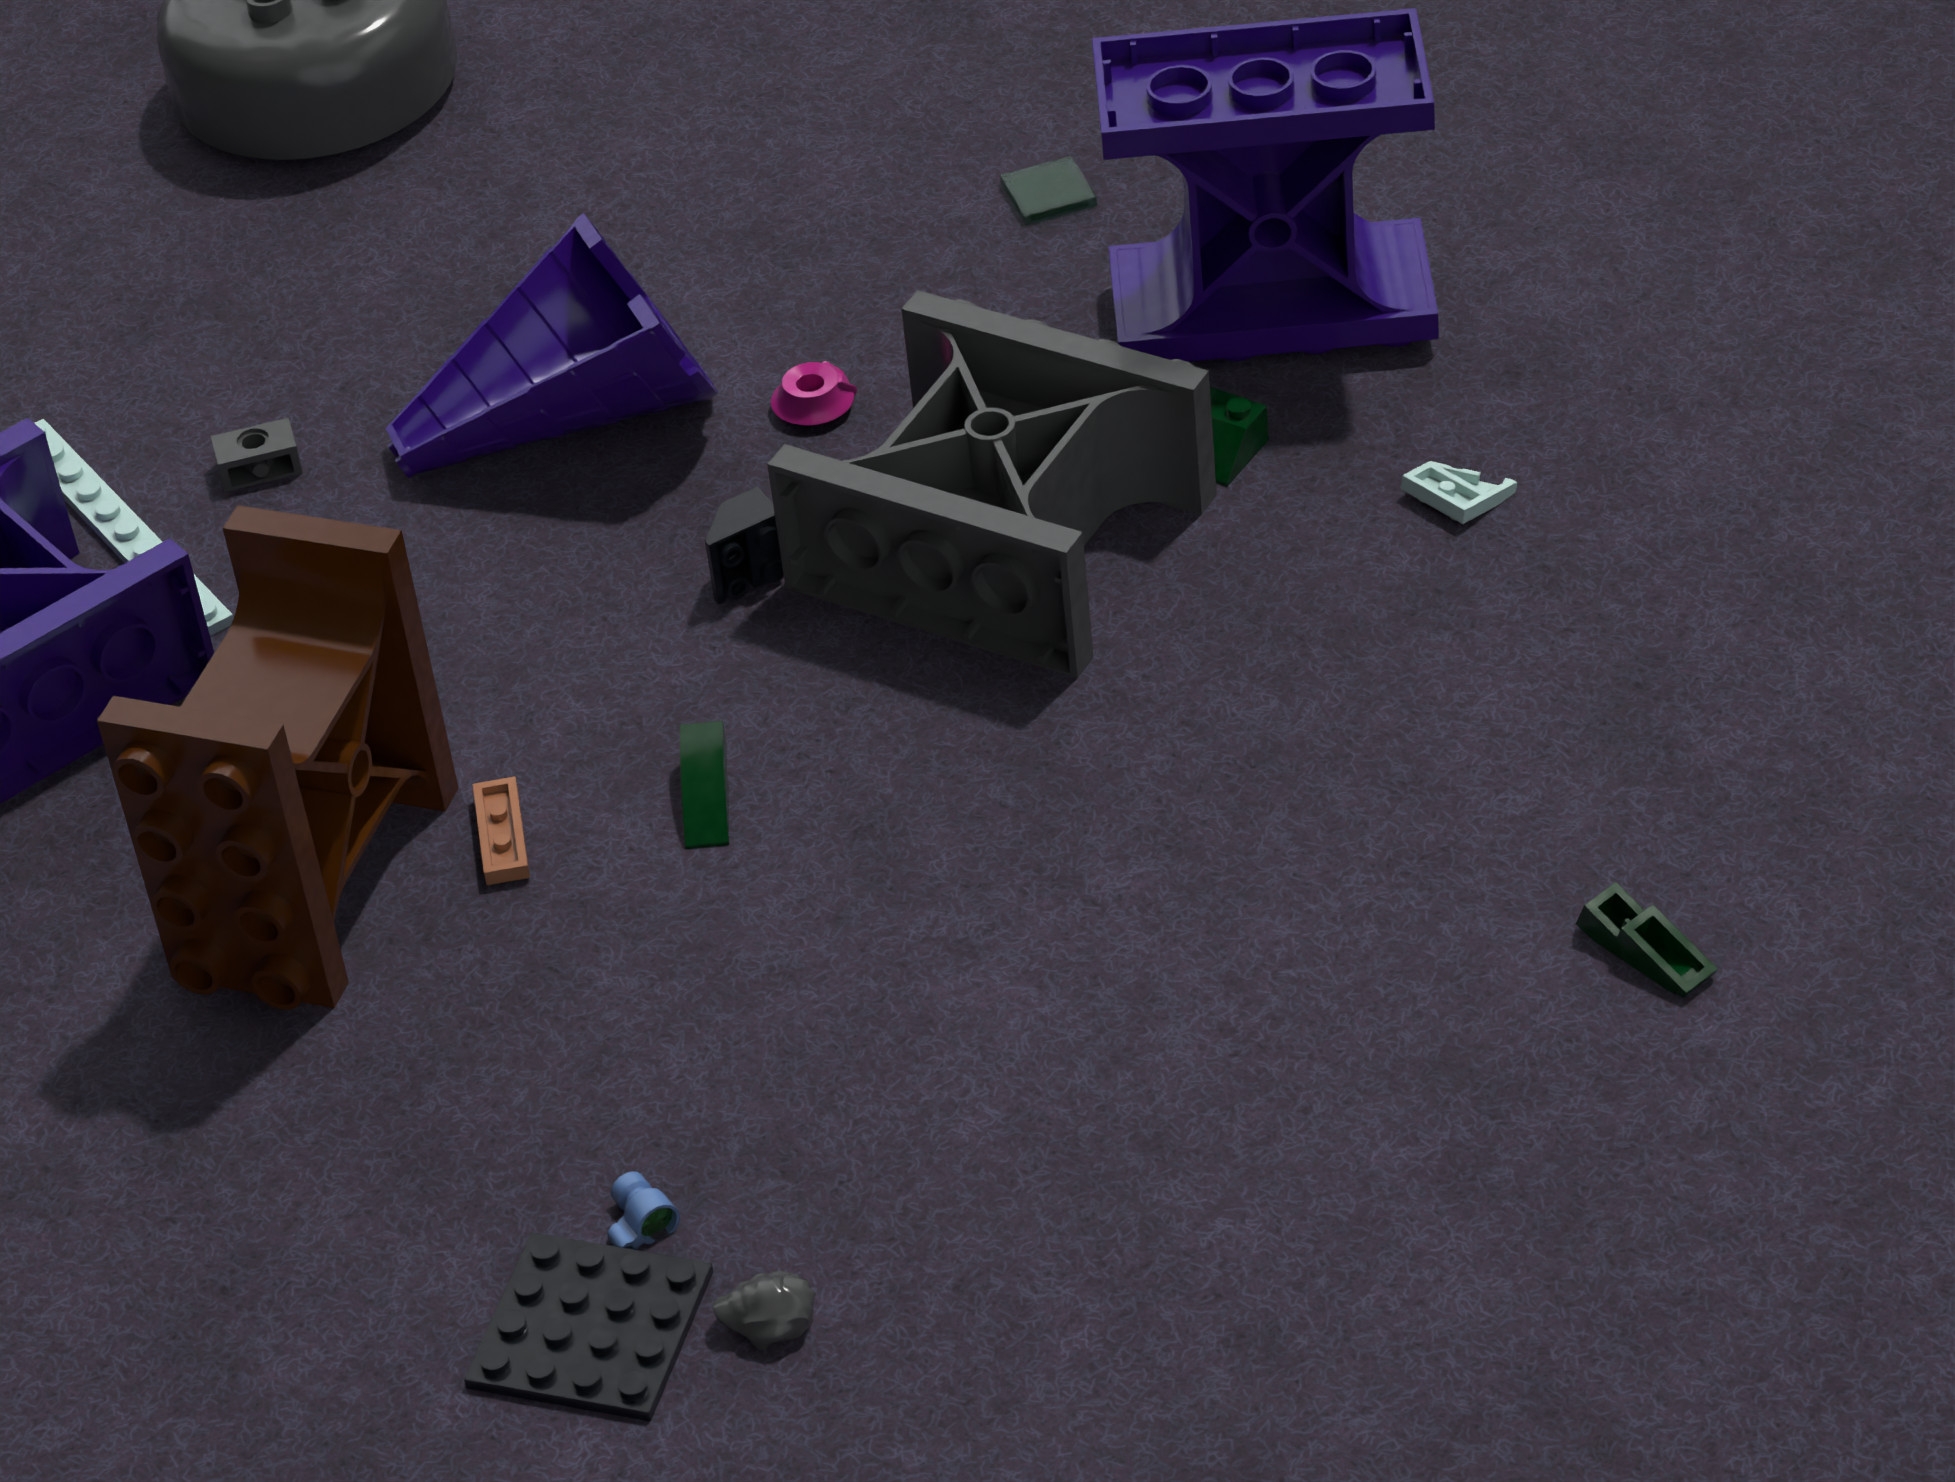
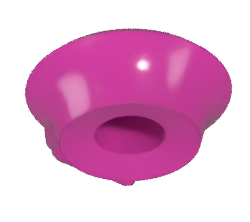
(813, 394)

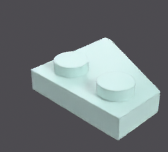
(1455, 490)

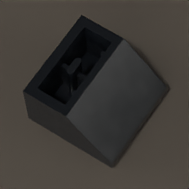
(743, 545)

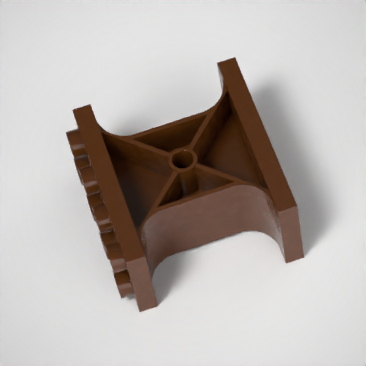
(282, 757)

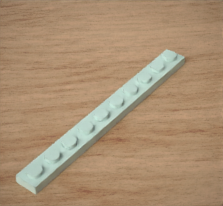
(114, 519)

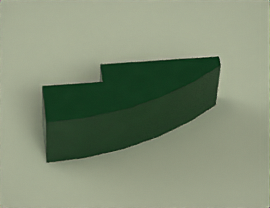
(704, 784)
(1645, 941)

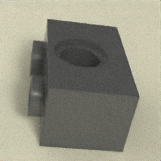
(256, 454)

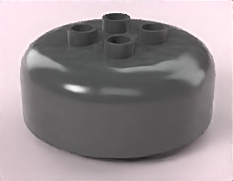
(303, 71)

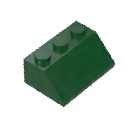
(1238, 433)

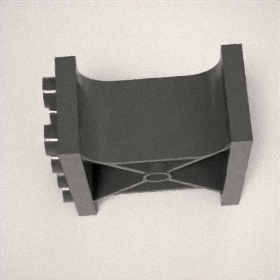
(995, 481)

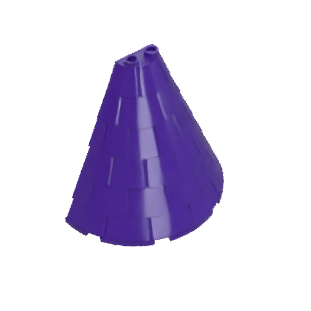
(555, 358)

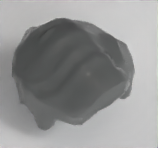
(768, 1308)

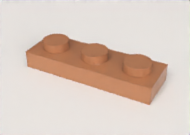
(501, 831)

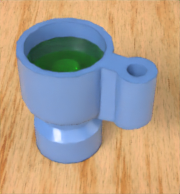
(644, 1210)

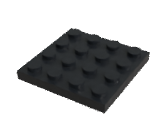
(589, 1326)

